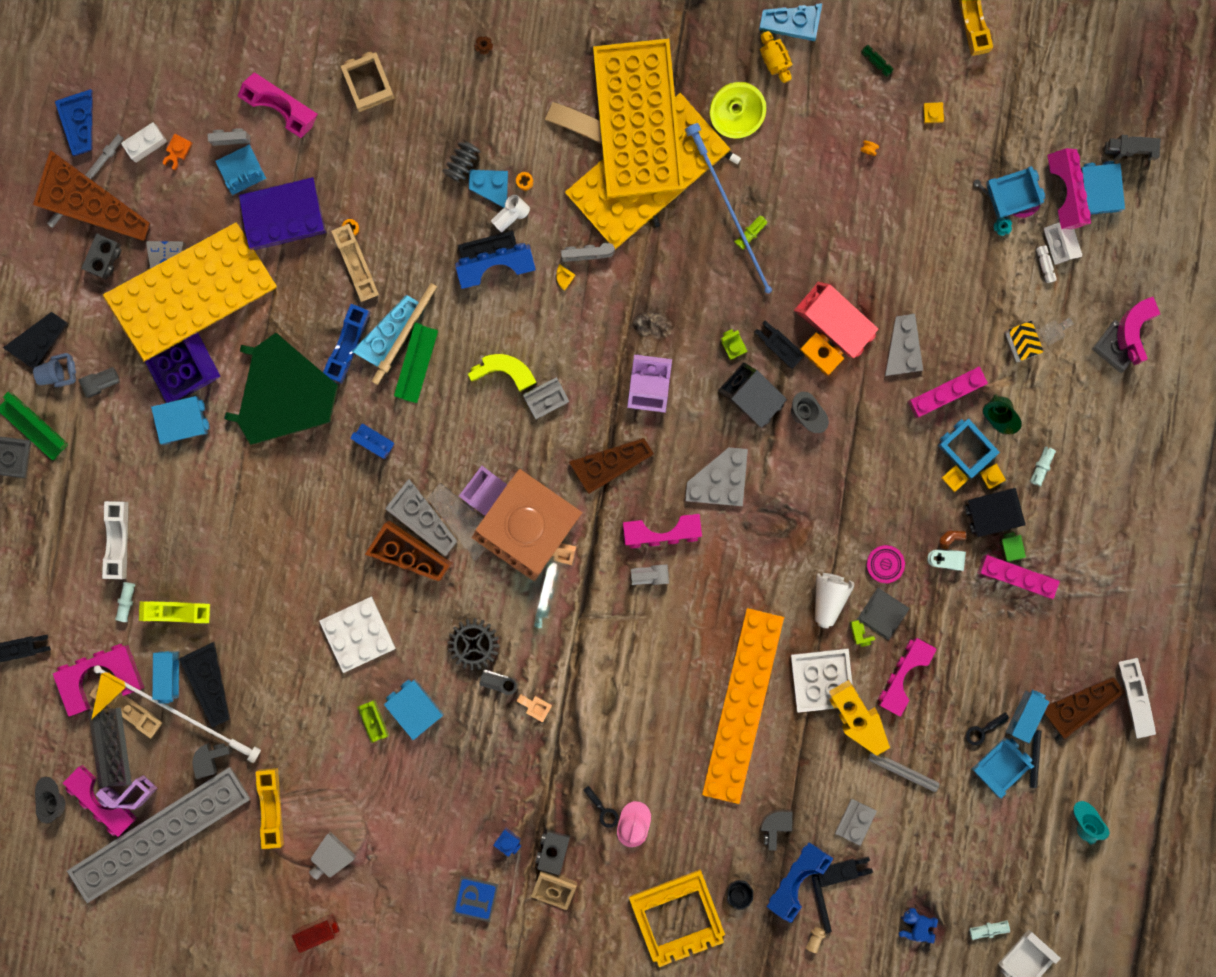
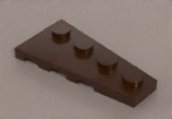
(606, 465)
(1078, 708)

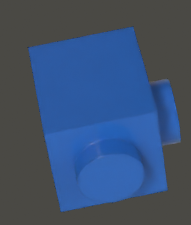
(507, 842)

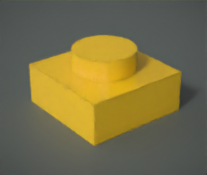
(933, 112)
(992, 476)
(955, 478)

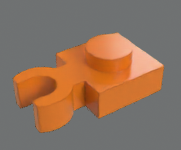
(178, 149)

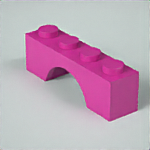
(259, 91)
(1075, 209)
(947, 392)
(687, 528)
(1018, 576)
(917, 654)
(81, 785)

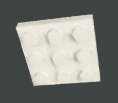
(357, 634)
(818, 674)

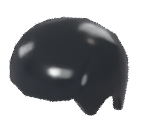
(739, 894)

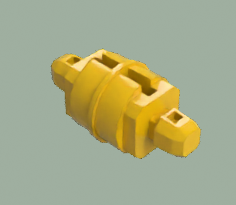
(776, 57)

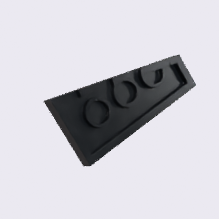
(206, 679)

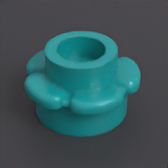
(1002, 231)

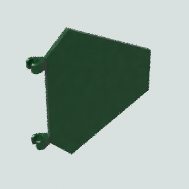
(282, 392)

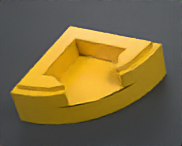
(564, 277)

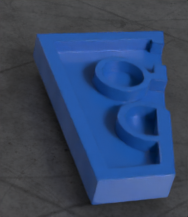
(76, 118)

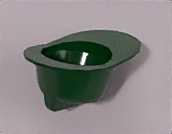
(1002, 415)

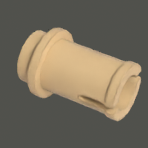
(815, 939)

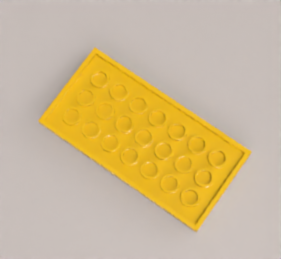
(638, 118)
(623, 216)
(189, 291)

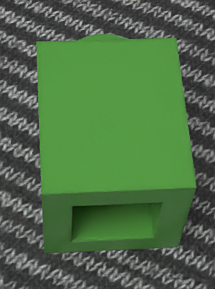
(1012, 547)

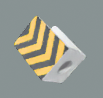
(1023, 341)

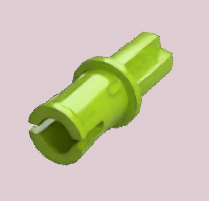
(751, 231)

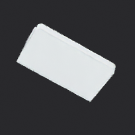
(1062, 243)

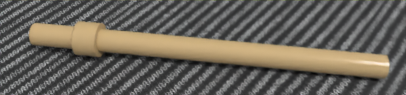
(384, 366)

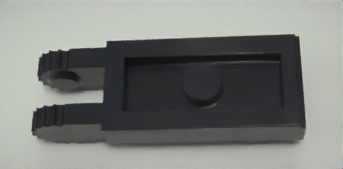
(781, 346)
(21, 648)
(844, 871)

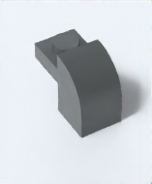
(204, 760)
(775, 821)

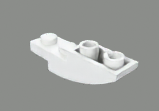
(1137, 698)

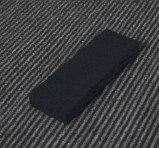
(487, 244)

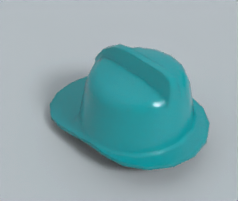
(1090, 825)

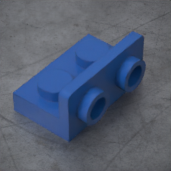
(373, 441)

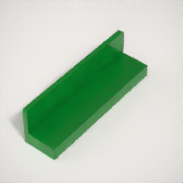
(416, 363)
(32, 426)

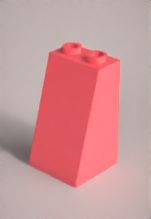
(836, 319)

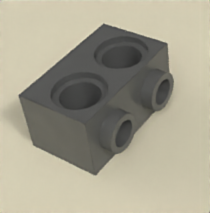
(96, 255)

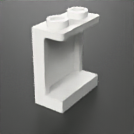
(1028, 958)

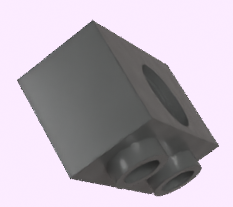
(546, 862)

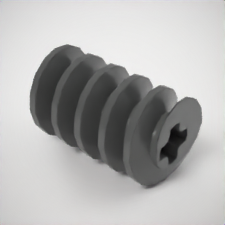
(460, 161)

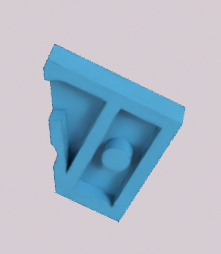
(490, 185)

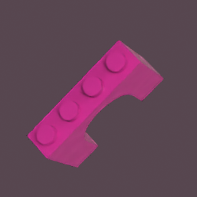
(70, 679)

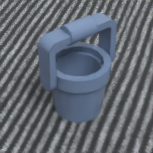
(53, 372)

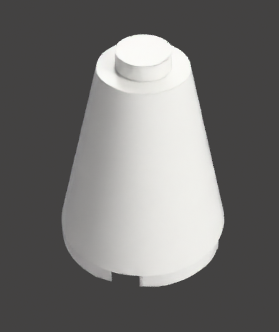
(830, 598)

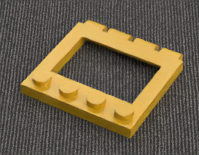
(667, 892)

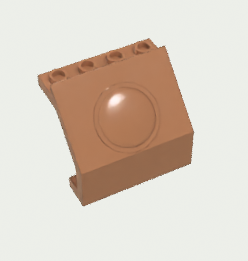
(526, 524)

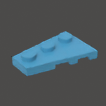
(792, 22)

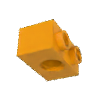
(826, 364)

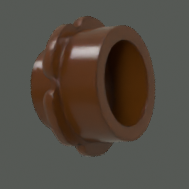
(488, 45)

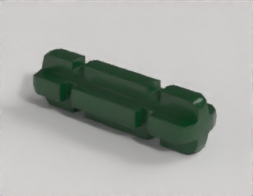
(877, 60)

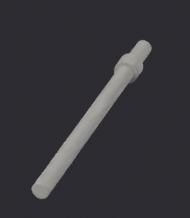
(108, 151)

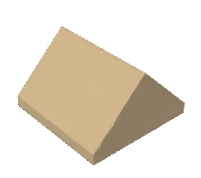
(554, 889)

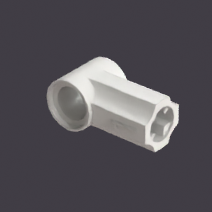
(514, 209)

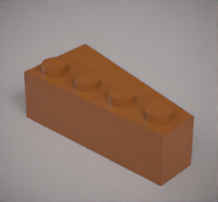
(403, 550)

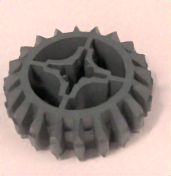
(462, 657)

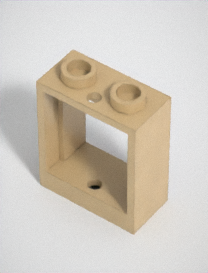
(372, 100)

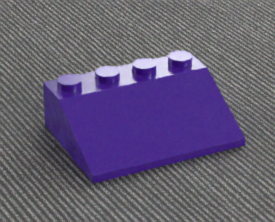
(282, 214)
(183, 369)

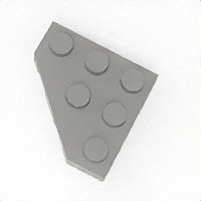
(720, 480)

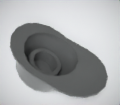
(808, 412)
(48, 800)

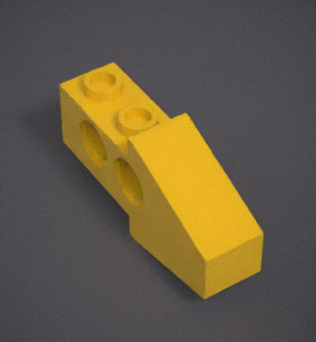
(870, 730)

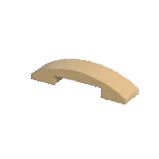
(575, 121)
(355, 262)
(133, 712)

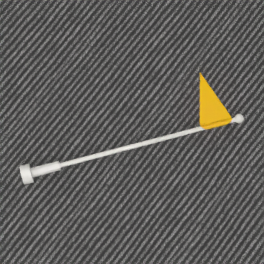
(111, 686)

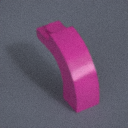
(1129, 329)

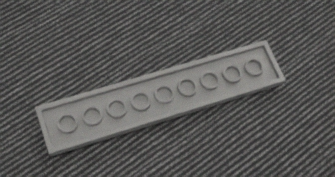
(158, 835)

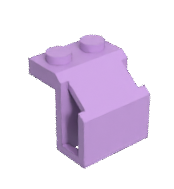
(649, 383)
(483, 490)
(110, 798)

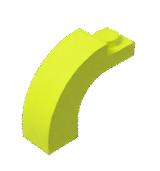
(506, 364)
(174, 611)

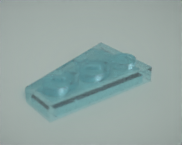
(547, 593)

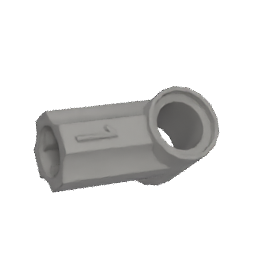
(651, 575)

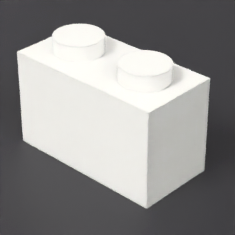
(144, 142)

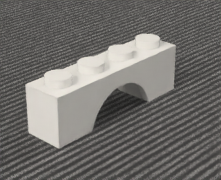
(117, 533)

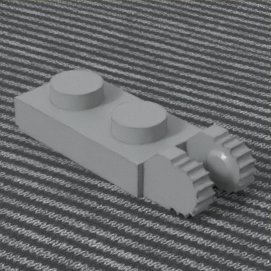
(587, 253)

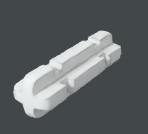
(1046, 264)

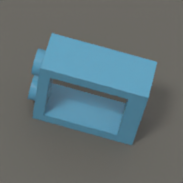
(982, 462)
(165, 676)

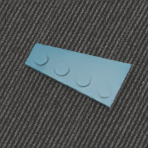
(383, 336)

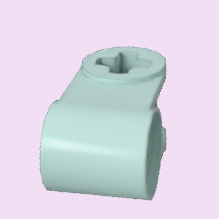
(949, 559)

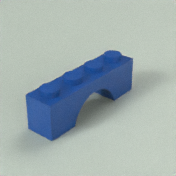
(517, 258)
(349, 338)
(785, 900)

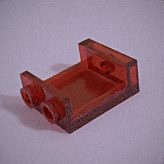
(315, 933)

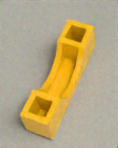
(975, 27)
(270, 802)

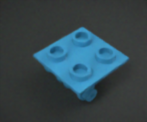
(240, 169)

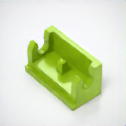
(373, 721)

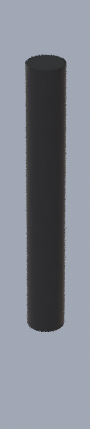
(1035, 757)
(821, 903)

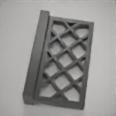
(105, 753)

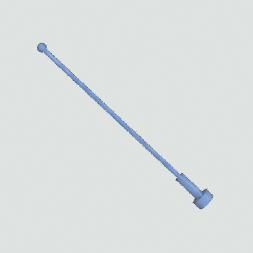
(693, 131)

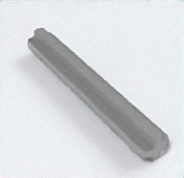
(904, 771)

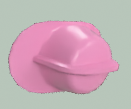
(634, 824)

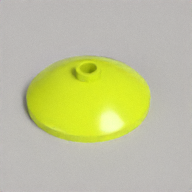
(743, 119)

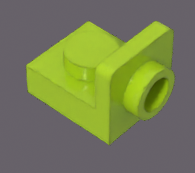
(733, 344)
(858, 631)

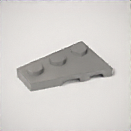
(904, 347)

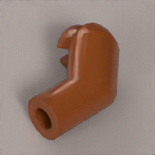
(949, 537)

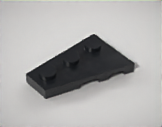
(37, 340)

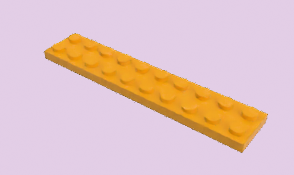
(742, 706)

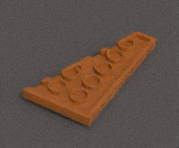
(77, 196)

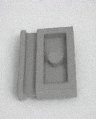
(237, 136)
(546, 398)
(855, 822)

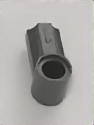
(94, 383)
(497, 681)

